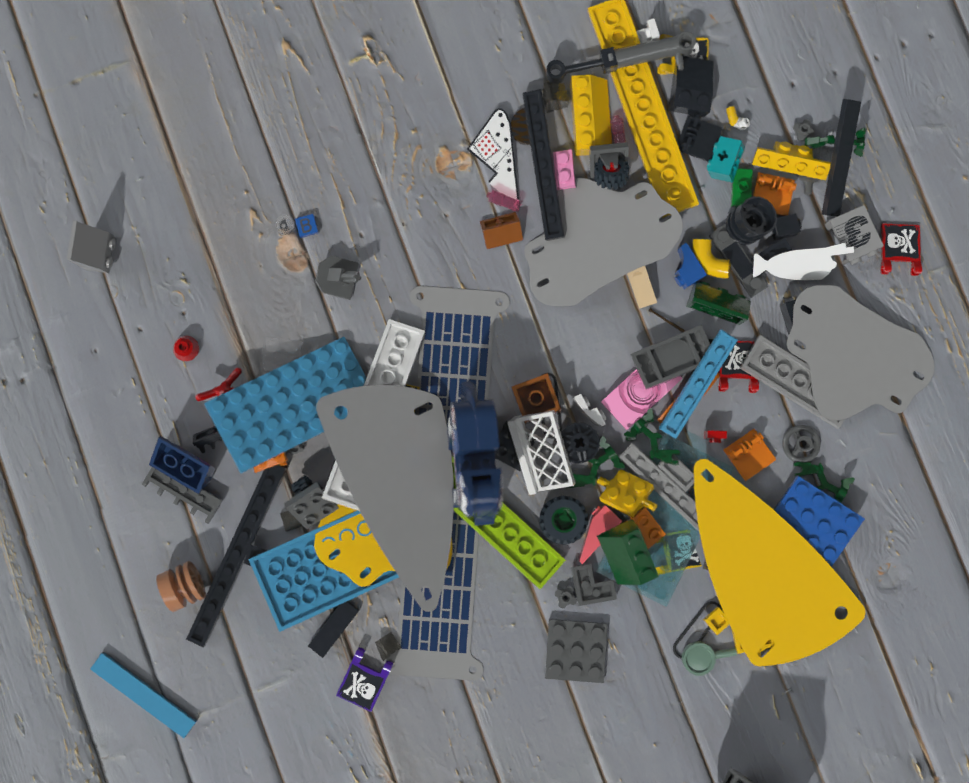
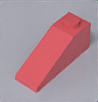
(602, 520)

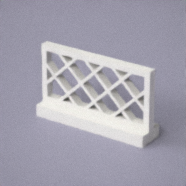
(527, 458)

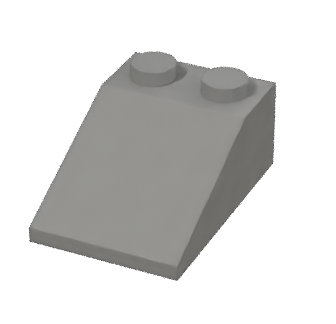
(91, 248)

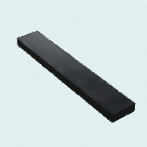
(841, 157)

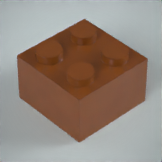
(536, 396)

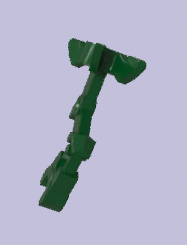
(815, 142)
(641, 427)
(808, 468)
(582, 480)

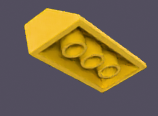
(590, 112)

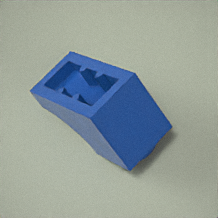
(690, 268)

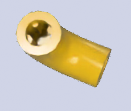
(712, 266)

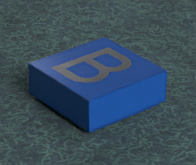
(306, 226)

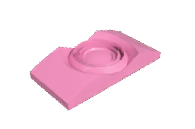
(631, 399)

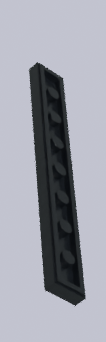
(543, 165)

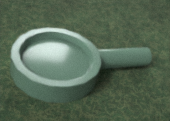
(700, 657)

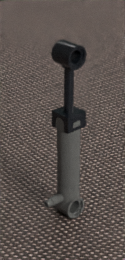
(612, 58)

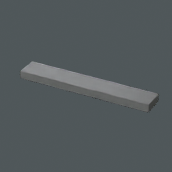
(663, 484)

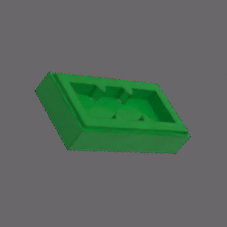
(741, 186)

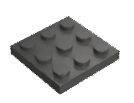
(576, 651)

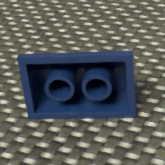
(181, 465)

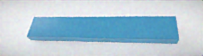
(698, 383)
(143, 695)

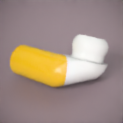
(735, 121)

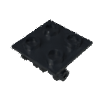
(698, 138)
(506, 452)

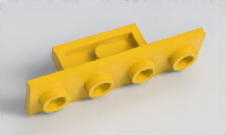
(791, 159)

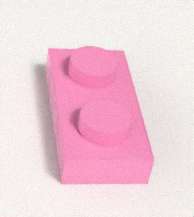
(564, 169)

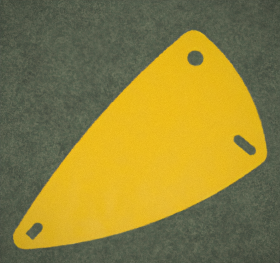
(768, 574)

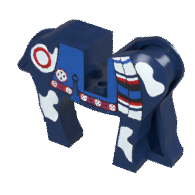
(474, 440)

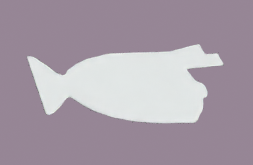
(801, 264)

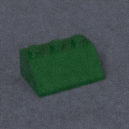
(719, 303)
(627, 554)

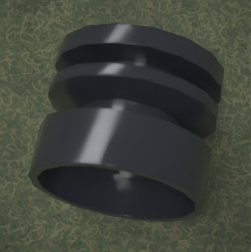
(751, 220)
(589, 440)

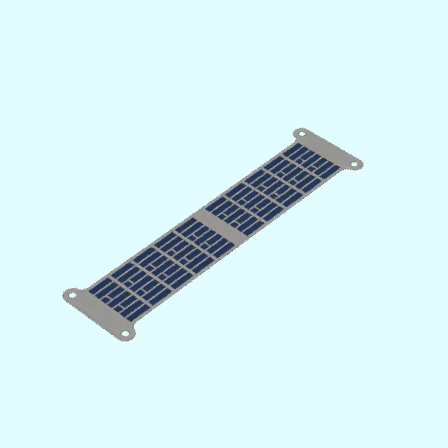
(452, 351)

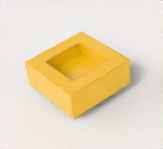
(716, 621)

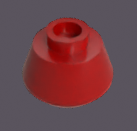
(186, 348)

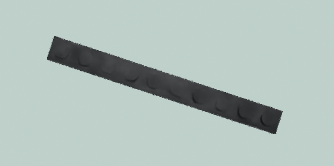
(235, 555)

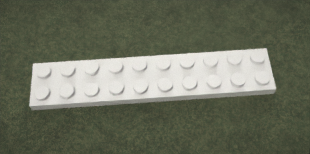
(390, 367)

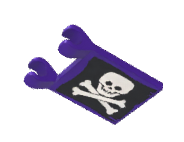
(363, 683)

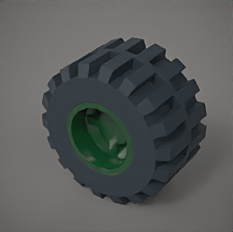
(563, 520)

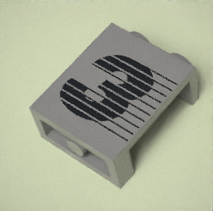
(856, 231)

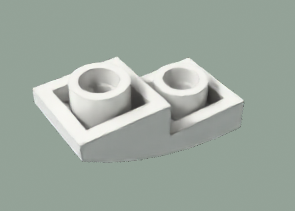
(594, 415)

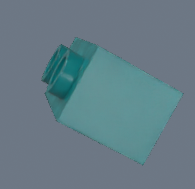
(725, 169)

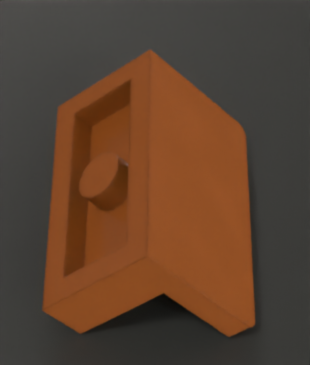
(501, 230)

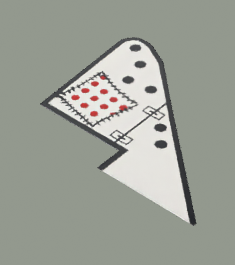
(495, 150)

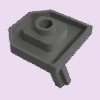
(337, 277)

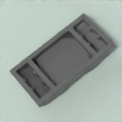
(671, 357)

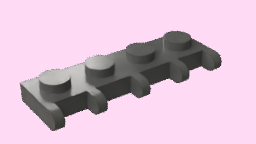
(203, 501)

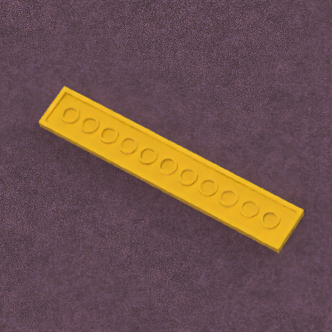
(644, 109)

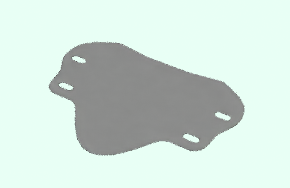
(603, 240)
(856, 354)

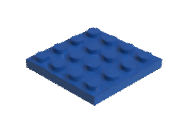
(818, 518)

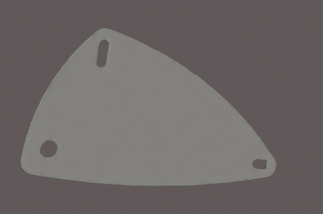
(397, 476)

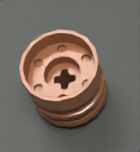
(180, 587)

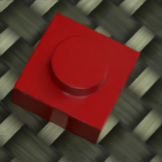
(715, 436)

